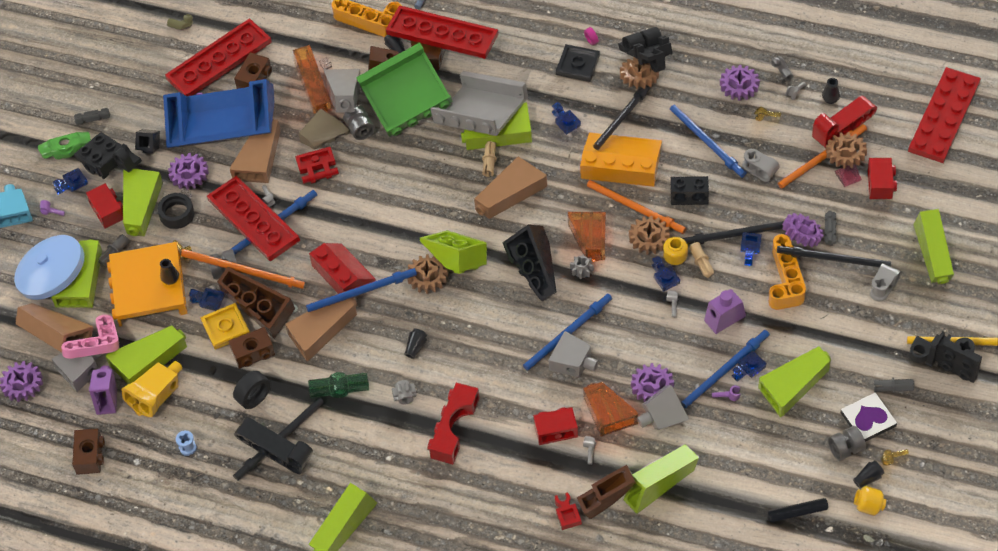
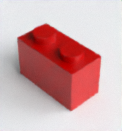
(881, 178)
(105, 205)
(555, 425)

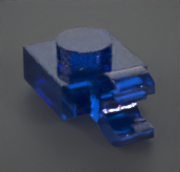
(565, 120)
(72, 180)
(750, 244)
(664, 276)
(209, 299)
(750, 365)

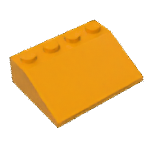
(621, 160)

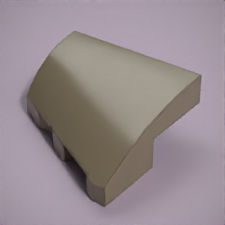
(322, 130)

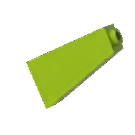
(514, 132)
(139, 199)
(934, 246)
(83, 288)
(140, 356)
(794, 379)
(660, 477)
(343, 519)

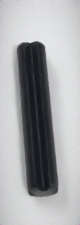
(798, 510)

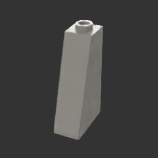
(342, 88)

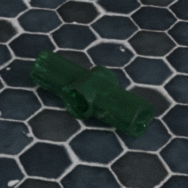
(338, 385)

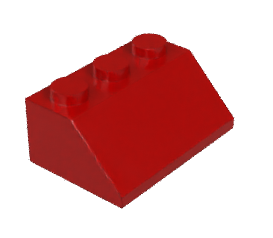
(339, 267)

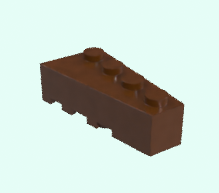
(258, 301)

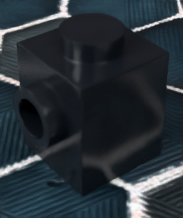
(147, 140)

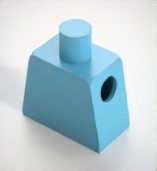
(13, 207)

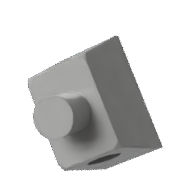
(571, 356)
(76, 370)
(663, 409)

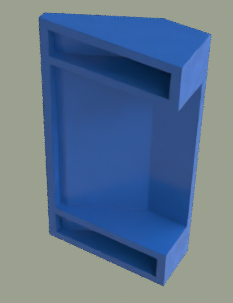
(219, 114)

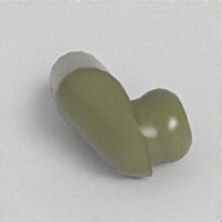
(187, 22)

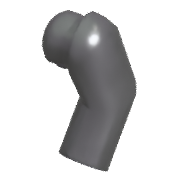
(782, 67)

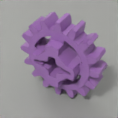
(748, 82)
(186, 171)
(802, 230)
(21, 381)
(653, 381)

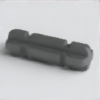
(90, 116)
(830, 228)

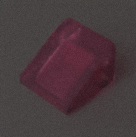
(848, 175)

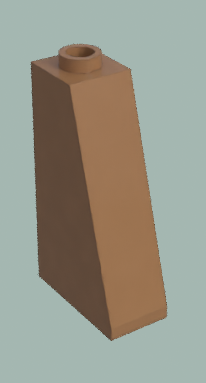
(257, 157)
(510, 187)
(51, 326)
(316, 328)

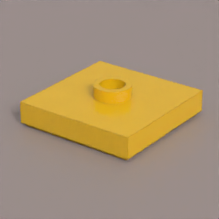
(224, 325)

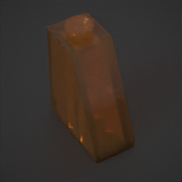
(589, 233)
(608, 409)

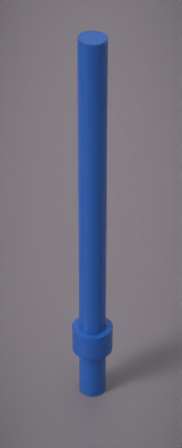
(729, 161)
(299, 203)
(396, 278)
(594, 308)
(752, 345)

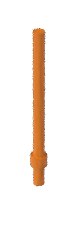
(816, 160)
(635, 206)

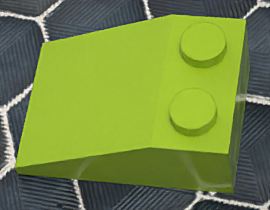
(456, 250)

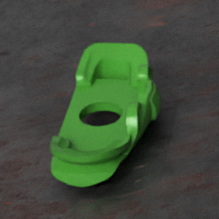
(53, 148)

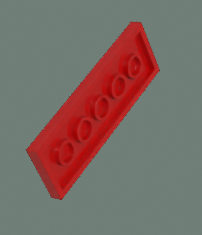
(442, 32)
(218, 58)
(944, 115)
(253, 218)

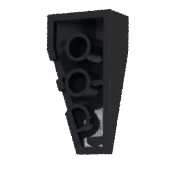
(532, 255)

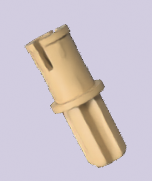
(489, 159)
(701, 259)

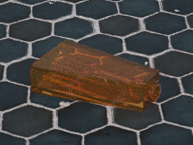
(311, 79)

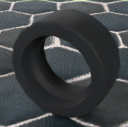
(171, 200)
(251, 389)

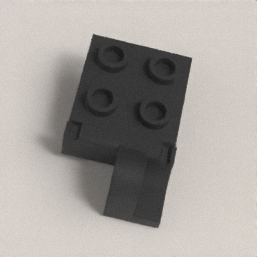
(648, 47)
(105, 154)
(951, 356)

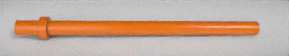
(243, 269)

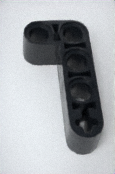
(274, 446)

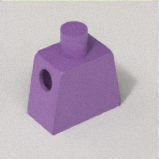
(724, 311)
(102, 381)

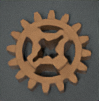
(638, 74)
(846, 150)
(639, 234)
(435, 277)

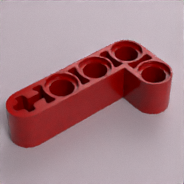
(843, 121)

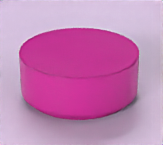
(591, 36)

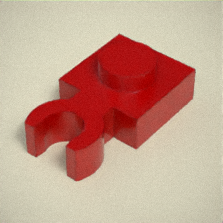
(566, 513)

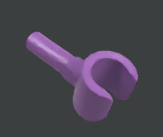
(45, 208)
(730, 394)

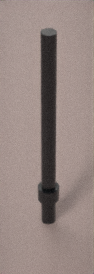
(639, 95)
(701, 238)
(797, 252)
(251, 463)

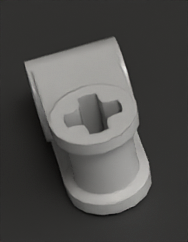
(760, 166)
(884, 282)

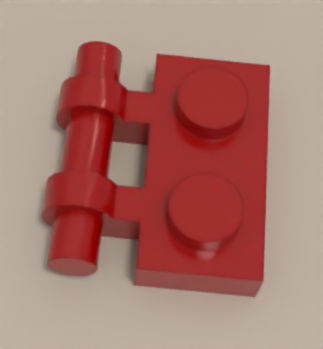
(316, 160)

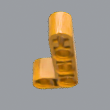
(363, 16)
(789, 285)

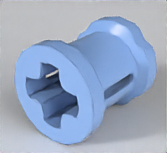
(186, 443)

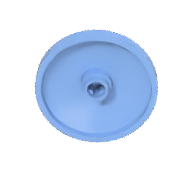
(49, 267)

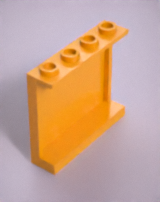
(138, 282)

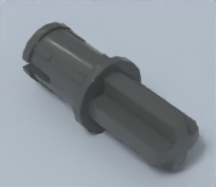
(116, 247)
(894, 385)

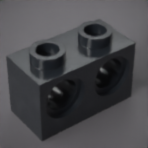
(689, 190)

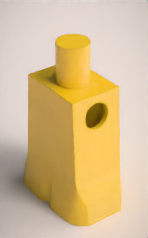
(152, 388)

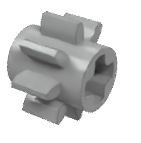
(581, 266)
(404, 392)

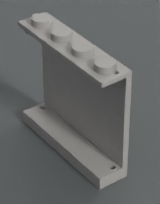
(482, 104)

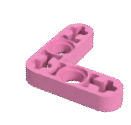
(105, 342)

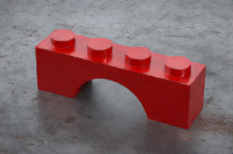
(462, 402)

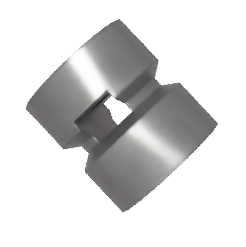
(359, 123)
(218, 271)
(844, 444)

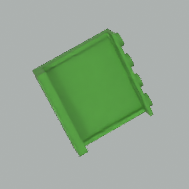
(404, 90)

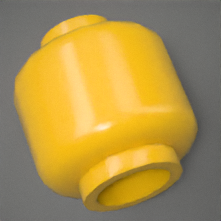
(675, 250)
(869, 500)

